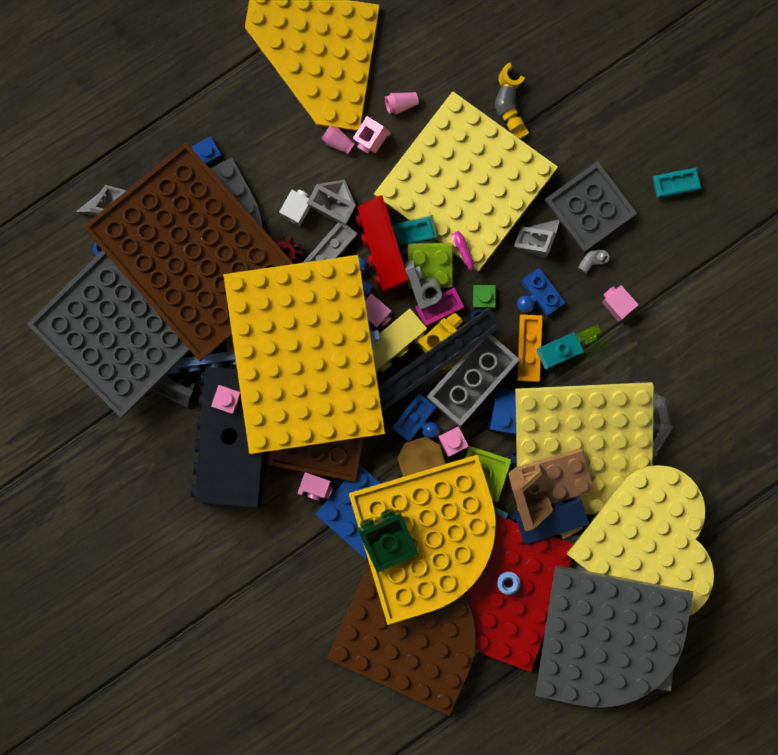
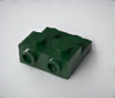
(387, 540)

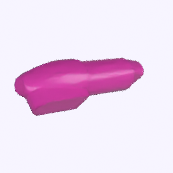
(461, 244)

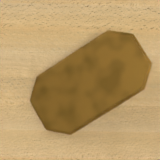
(420, 456)

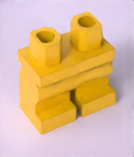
(439, 333)

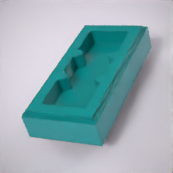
(676, 183)
(415, 230)
(559, 350)

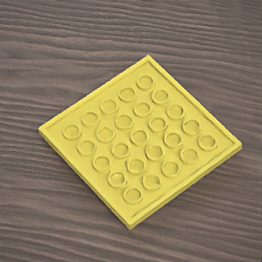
(466, 177)
(604, 420)

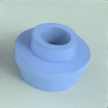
(508, 590)

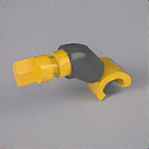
(506, 105)

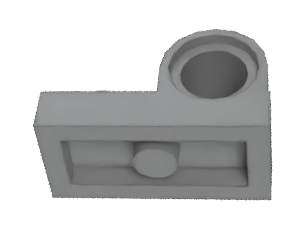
(420, 285)

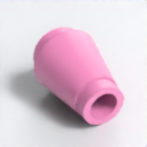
(399, 102)
(337, 139)

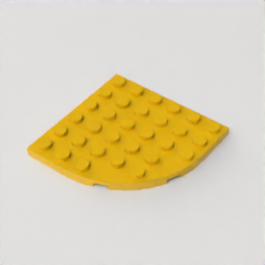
(452, 530)

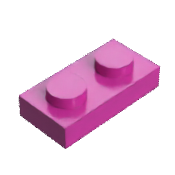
(447, 305)

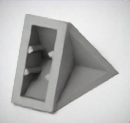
(333, 200)
(101, 201)
(537, 238)

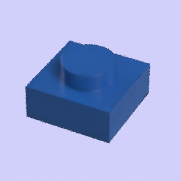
(207, 150)

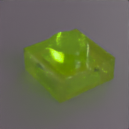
(589, 335)

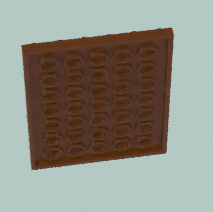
(176, 241)

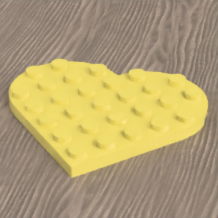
(651, 534)

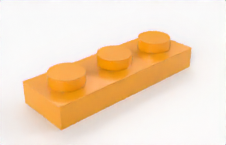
(529, 340)

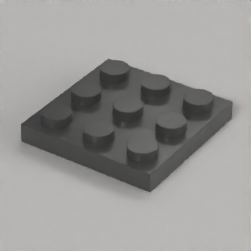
(590, 207)

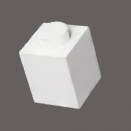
(295, 207)

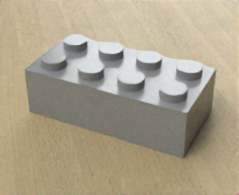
(472, 379)

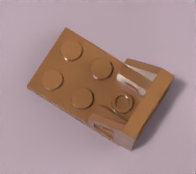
(548, 482)

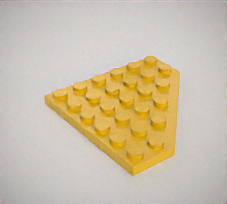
(319, 52)

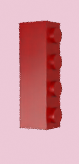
(382, 245)

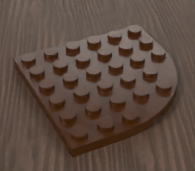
(416, 656)

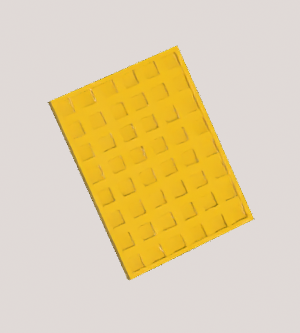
(303, 354)

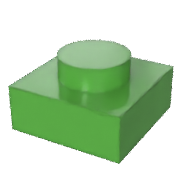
(483, 296)

